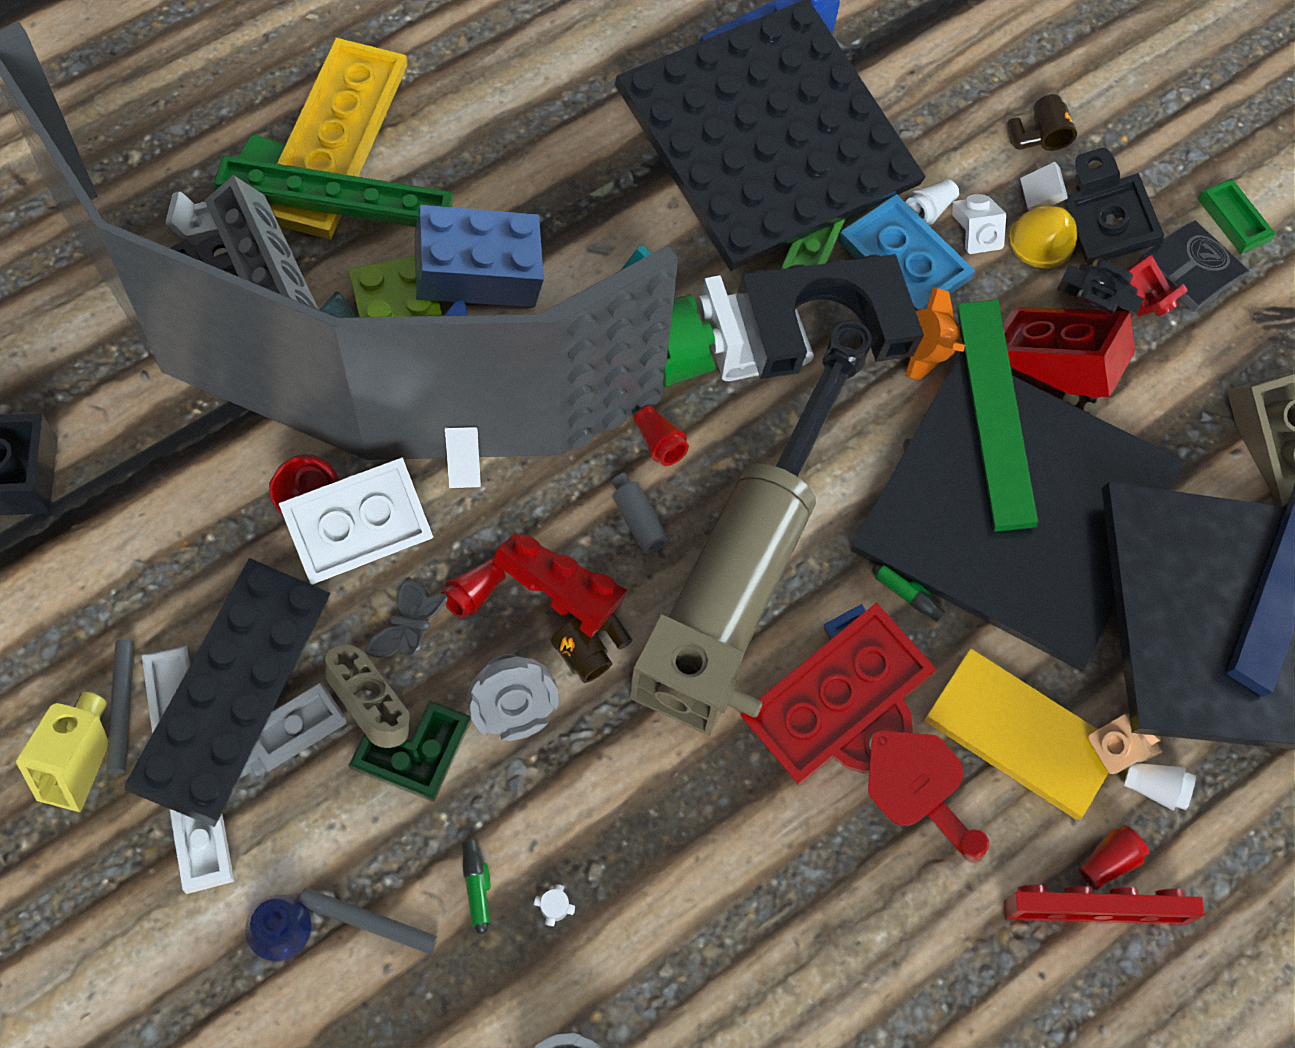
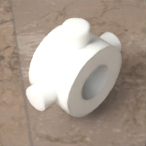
(554, 905)

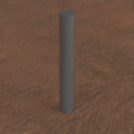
(120, 707)
(368, 920)

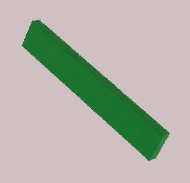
(332, 191)
(997, 416)

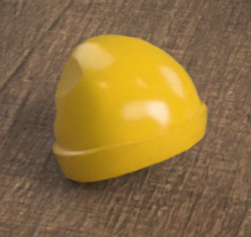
(1044, 237)

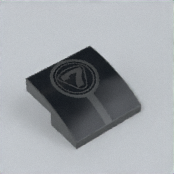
(1198, 262)

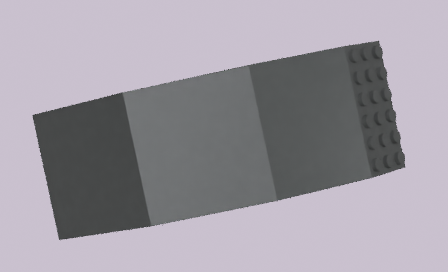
(364, 381)

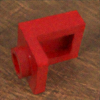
(1154, 287)

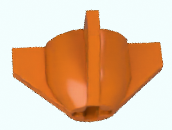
(940, 336)

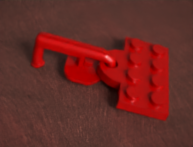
(856, 694)

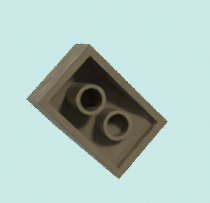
(1267, 425)

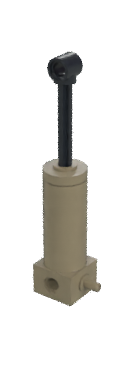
(699, 648)

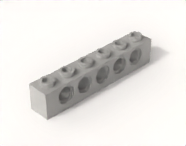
(256, 240)

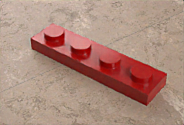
(1119, 906)

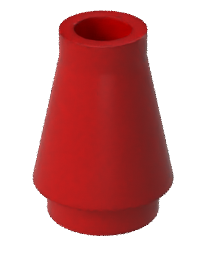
(663, 439)
(472, 588)
(1115, 856)

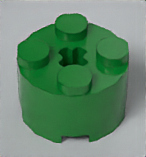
(688, 343)

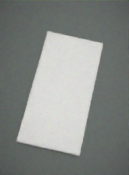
(463, 457)

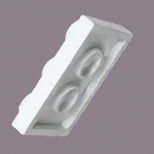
(356, 520)

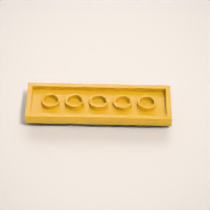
(340, 122)

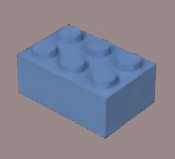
(478, 256)

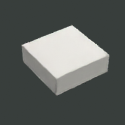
(1044, 187)

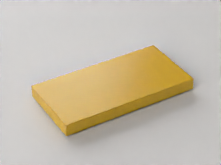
(1020, 734)

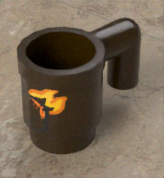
(1052, 122)
(589, 655)

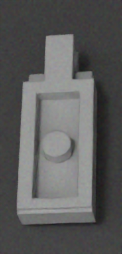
(295, 729)

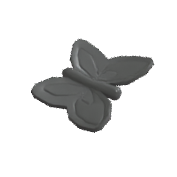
(409, 632)

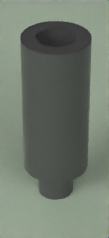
(639, 515)

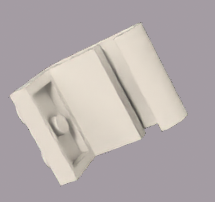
(731, 340)

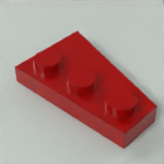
(571, 586)

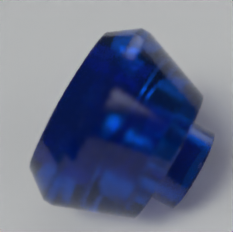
(289, 933)

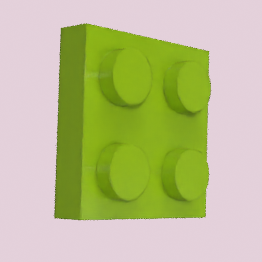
(390, 290)

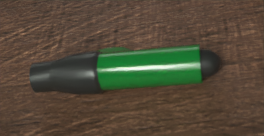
(911, 592)
(477, 883)

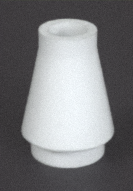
(933, 200)
(1161, 783)

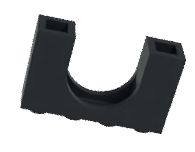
(867, 286)

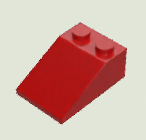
(1070, 348)

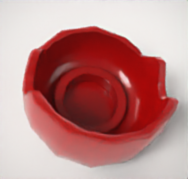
(300, 476)

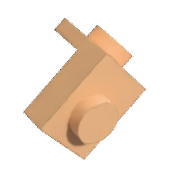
(1120, 747)

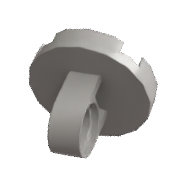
(512, 697)

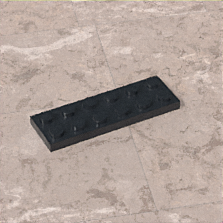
(228, 694)

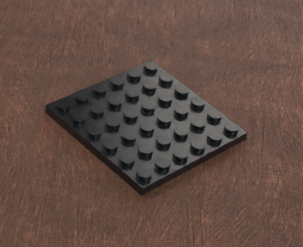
(768, 132)

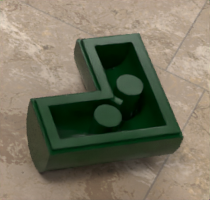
(421, 763)

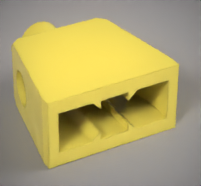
(65, 752)

